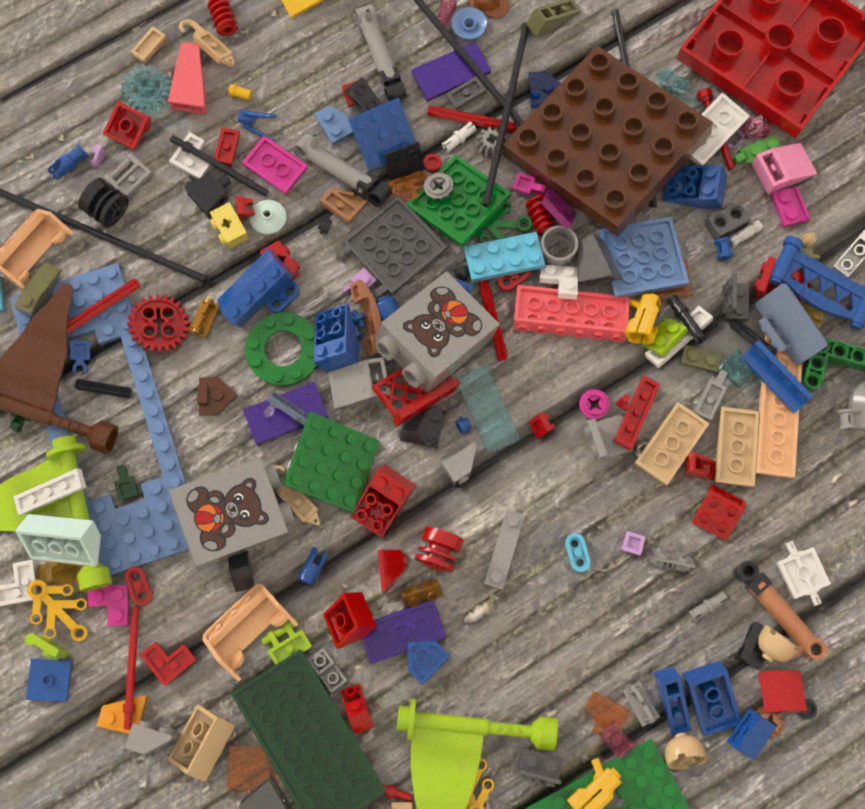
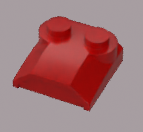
(127, 125)

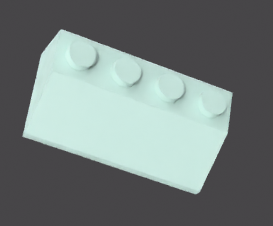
(60, 539)

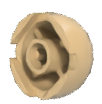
(776, 646)
(684, 751)

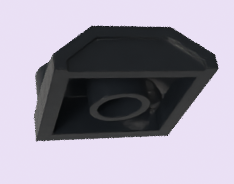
(424, 428)

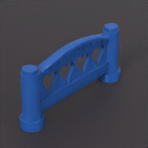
(793, 259)

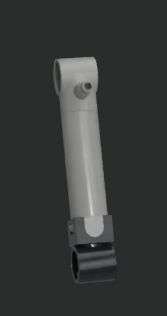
(388, 72)
(365, 184)

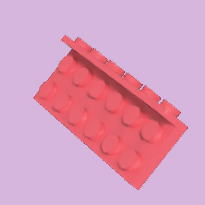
(589, 316)

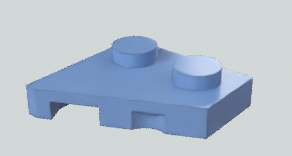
(334, 124)

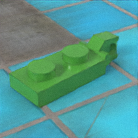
(748, 153)

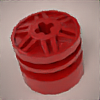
(438, 551)

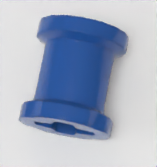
(723, 248)

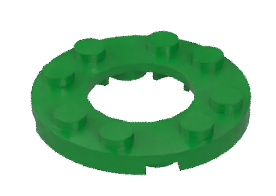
(255, 349)

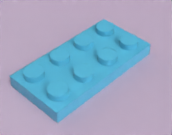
(504, 257)

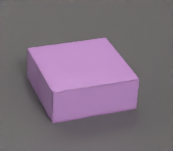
(633, 543)

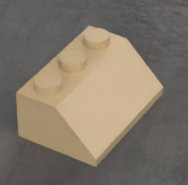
(201, 743)

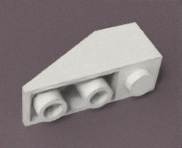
(852, 257)

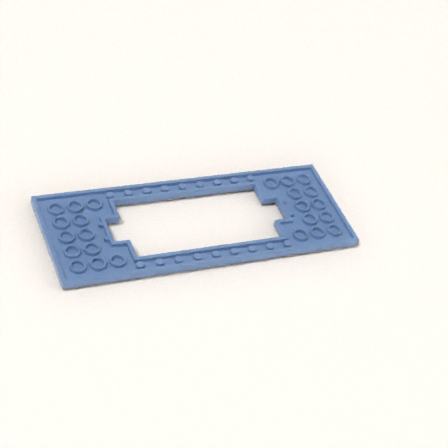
(150, 526)

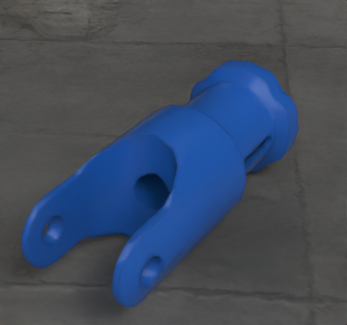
(67, 162)

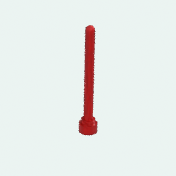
(705, 96)

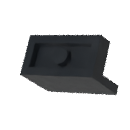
(750, 651)

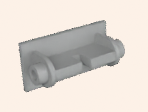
(641, 704)

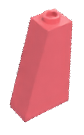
(188, 82)

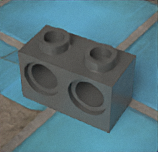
(729, 224)

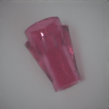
(446, 10)

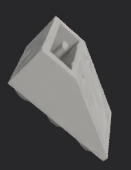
(353, 383)

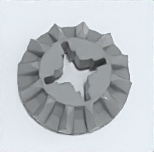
(438, 179)

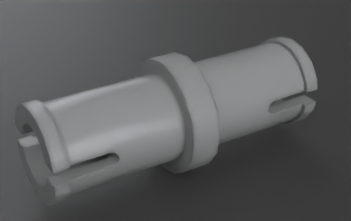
(708, 606)

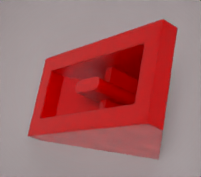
(699, 467)

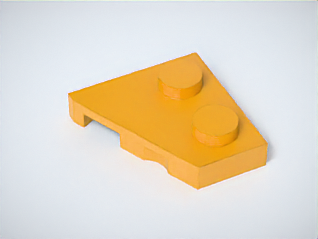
(113, 718)

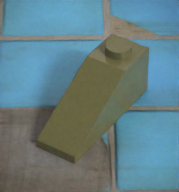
(551, 16)
(38, 290)

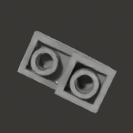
(328, 671)

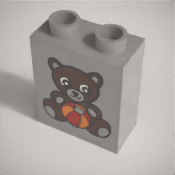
(435, 333)
(231, 512)

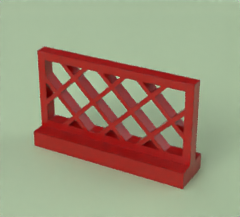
(415, 406)

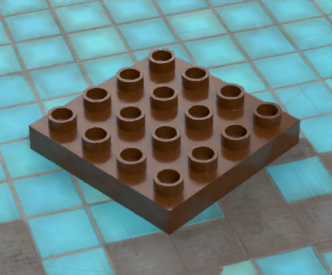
(607, 140)

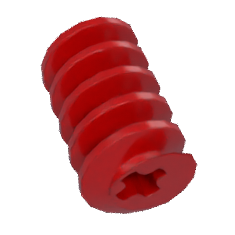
(223, 17)
(539, 215)

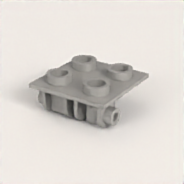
(679, 559)

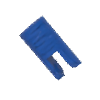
(310, 570)

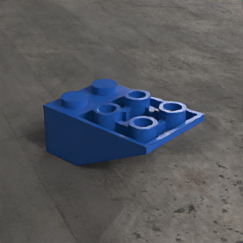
(697, 187)
(335, 339)

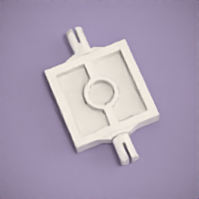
(803, 573)

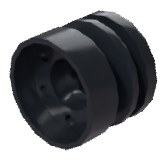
(103, 202)

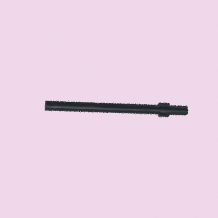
(188, 148)

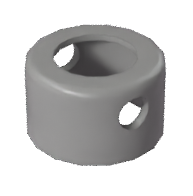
(568, 237)

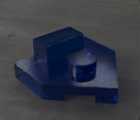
(540, 87)

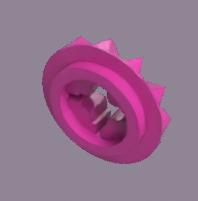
(593, 395)

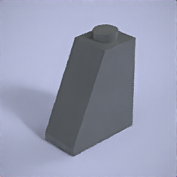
(595, 262)

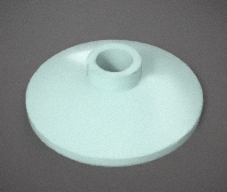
(271, 224)

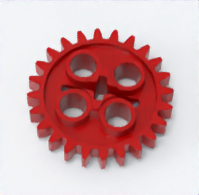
(139, 324)

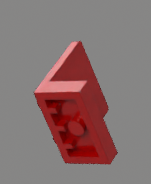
(719, 512)

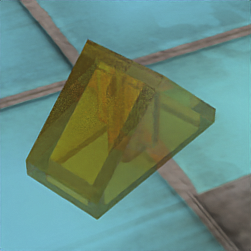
(58, 573)

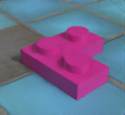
(117, 601)

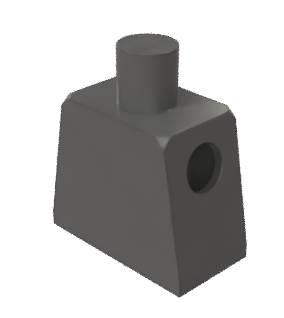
(265, 796)

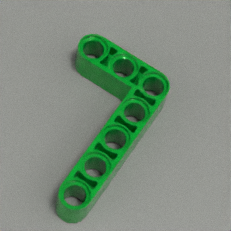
(828, 355)

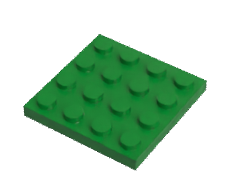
(462, 212)
(331, 462)

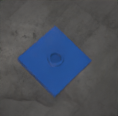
(49, 680)

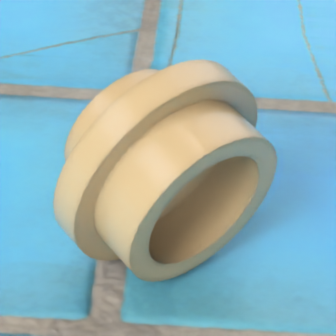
(808, 239)

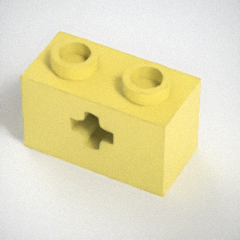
(226, 216)

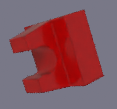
(242, 210)
(541, 425)

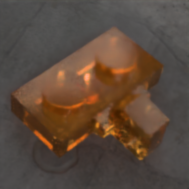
(408, 184)
(605, 712)

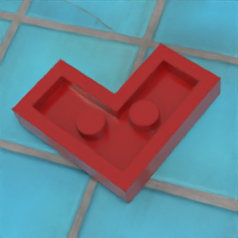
(168, 667)

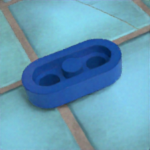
(283, 298)

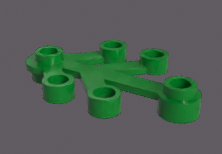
(493, 224)

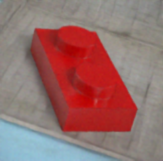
(227, 146)

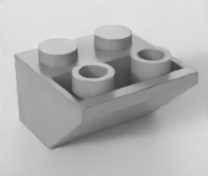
(148, 739)

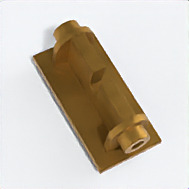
(204, 318)
(413, 597)

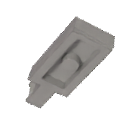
(711, 396)

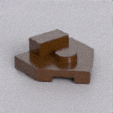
(213, 396)

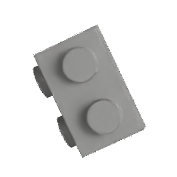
(601, 437)

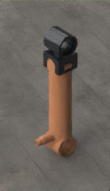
(760, 587)

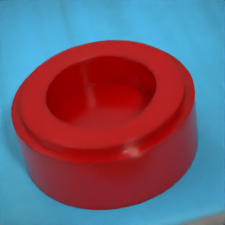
(432, 163)

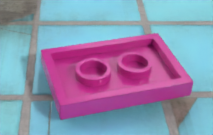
(275, 165)

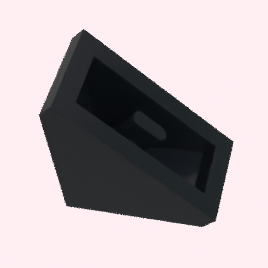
(241, 571)

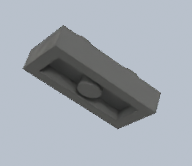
(466, 93)

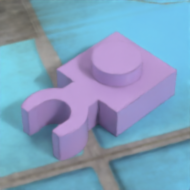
(362, 275)

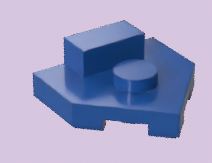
(425, 659)

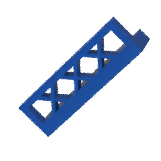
(776, 377)

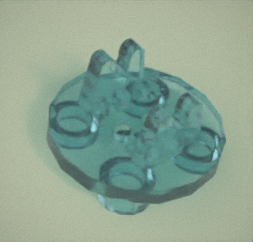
(672, 81)

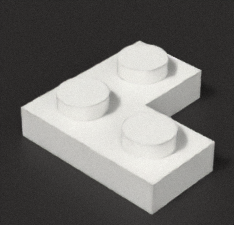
(188, 162)
(564, 276)
(17, 592)

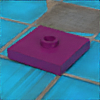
(558, 208)

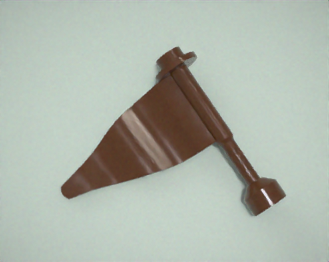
(34, 369)

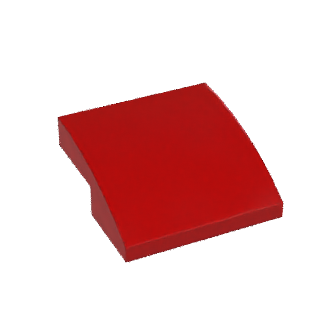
(782, 691)

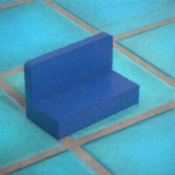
(751, 734)

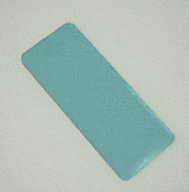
(488, 409)

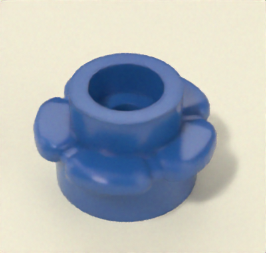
(463, 425)

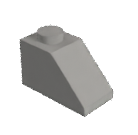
(460, 465)

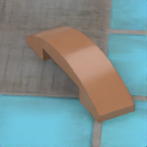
(362, 295)

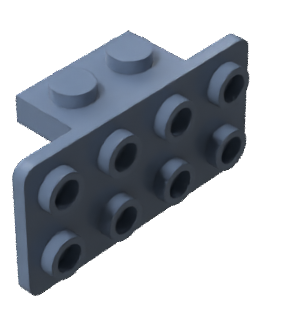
(789, 325)

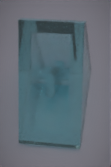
(737, 368)

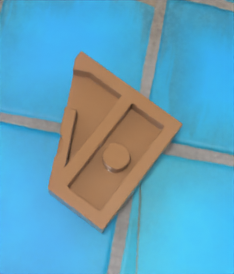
(343, 204)

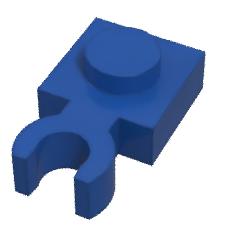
(80, 352)

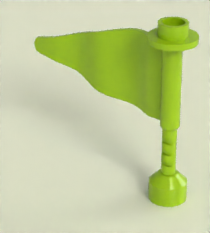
(60, 461)
(449, 752)

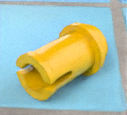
(243, 93)

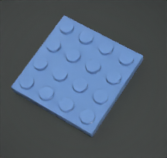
(646, 258)

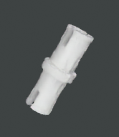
(459, 137)

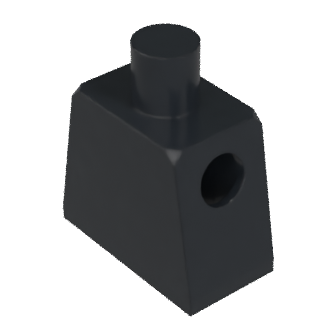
(208, 192)

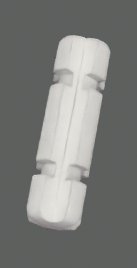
(746, 233)

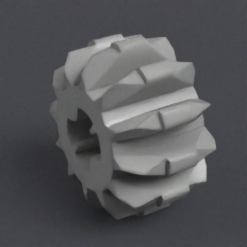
(485, 139)

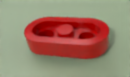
(514, 279)
(139, 586)

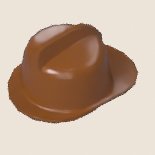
(491, 8)

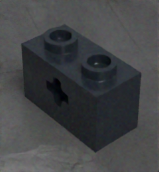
(362, 95)

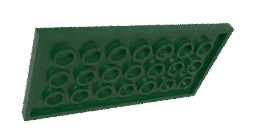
(307, 738)

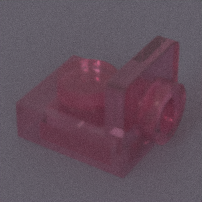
(616, 740)

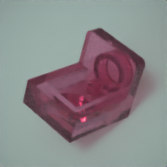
(756, 127)

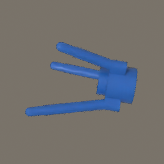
(249, 117)

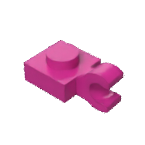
(526, 184)

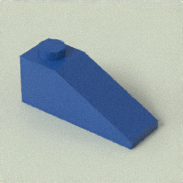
(673, 700)

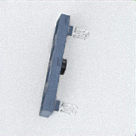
(277, 401)

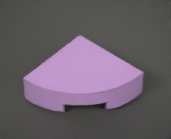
(98, 157)

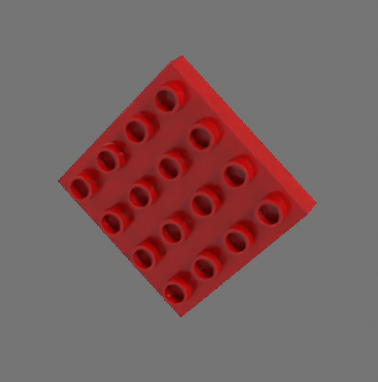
(777, 54)

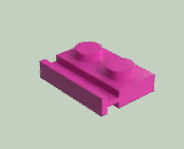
(790, 206)

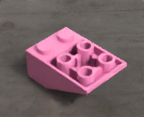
(783, 167)

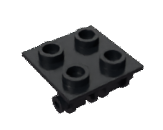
(404, 161)

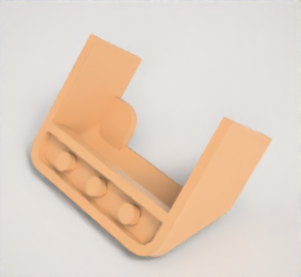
(30, 244)
(242, 625)

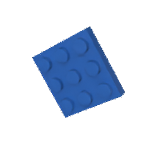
(381, 131)

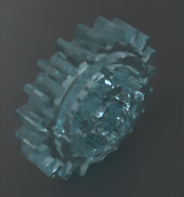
(144, 81)

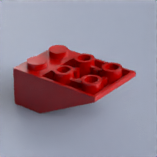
(383, 500)

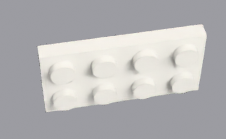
(726, 120)

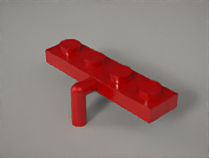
(635, 412)

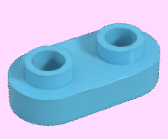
(576, 553)

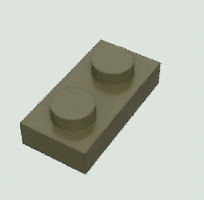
(700, 359)

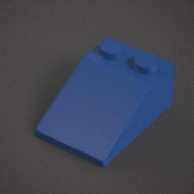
(712, 698)

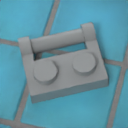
(132, 179)

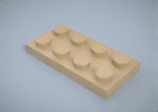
(671, 444)
(737, 447)

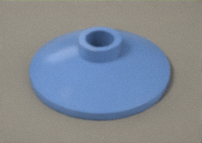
(472, 17)

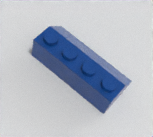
(254, 288)

